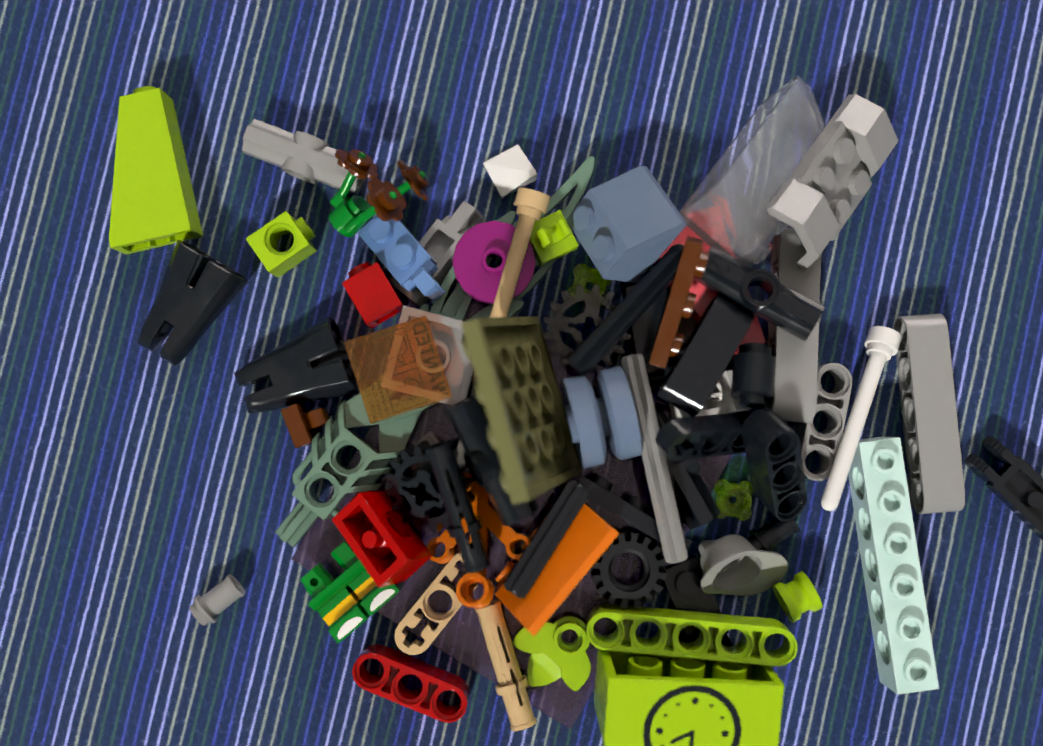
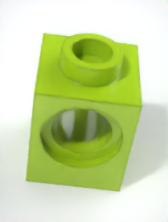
(265, 242)

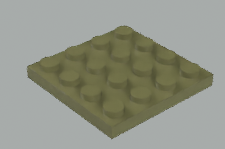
(521, 404)

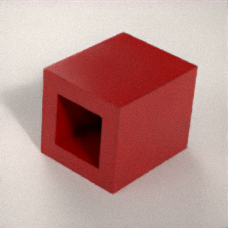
(373, 293)

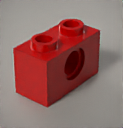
(380, 538)

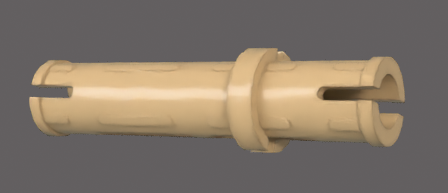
(511, 682)

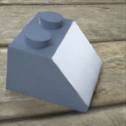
(626, 224)

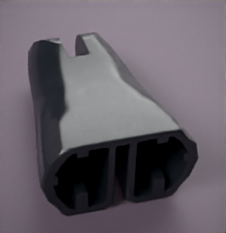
(189, 300)
(301, 370)

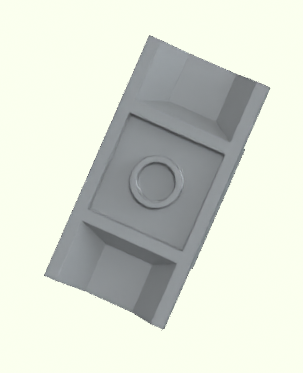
(834, 175)

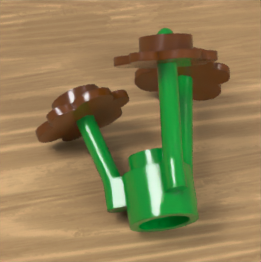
(385, 199)

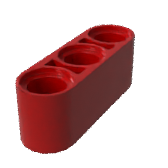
(390, 684)

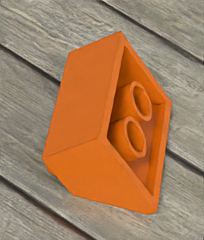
(571, 560)

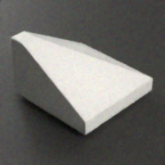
(510, 171)

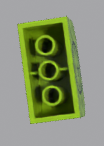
(685, 701)

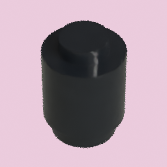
(753, 375)

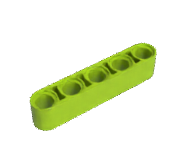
(708, 644)

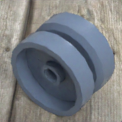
(595, 418)

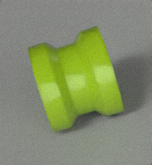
(797, 596)

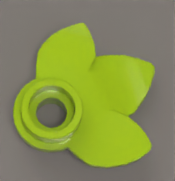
(553, 657)

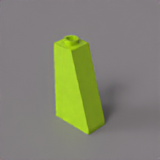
(151, 176)

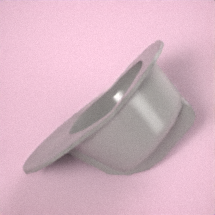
(737, 567)

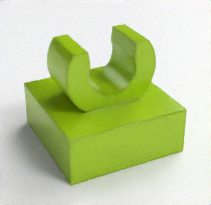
(552, 238)

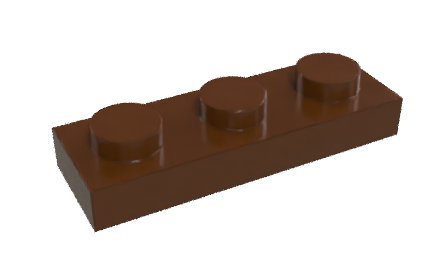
(679, 302)

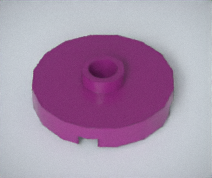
(471, 255)

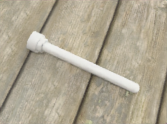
(880, 345)

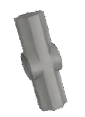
(296, 154)

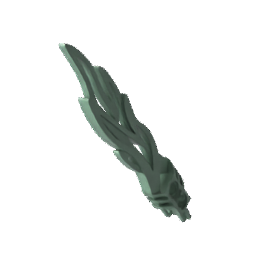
(395, 431)

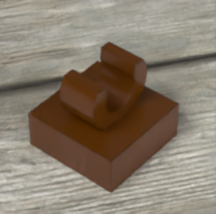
(303, 423)

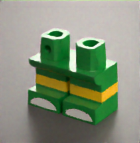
(349, 598)

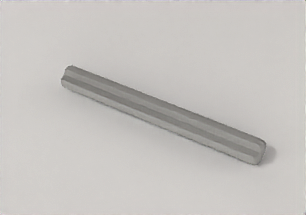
(655, 461)

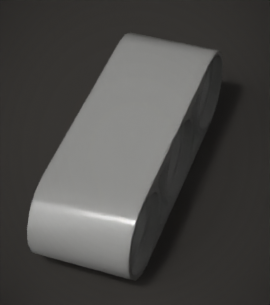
(835, 408)

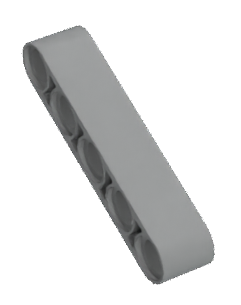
(795, 359)
(929, 414)

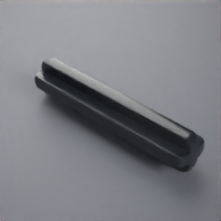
(546, 539)

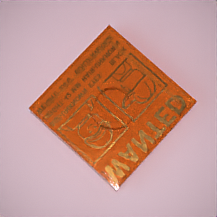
(398, 369)

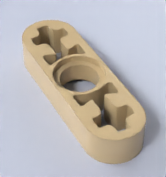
(412, 618)

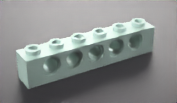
(891, 567)

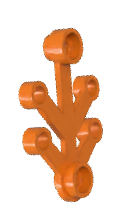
(490, 520)

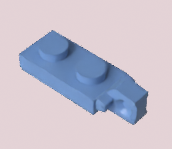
(402, 256)

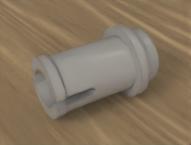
(216, 600)

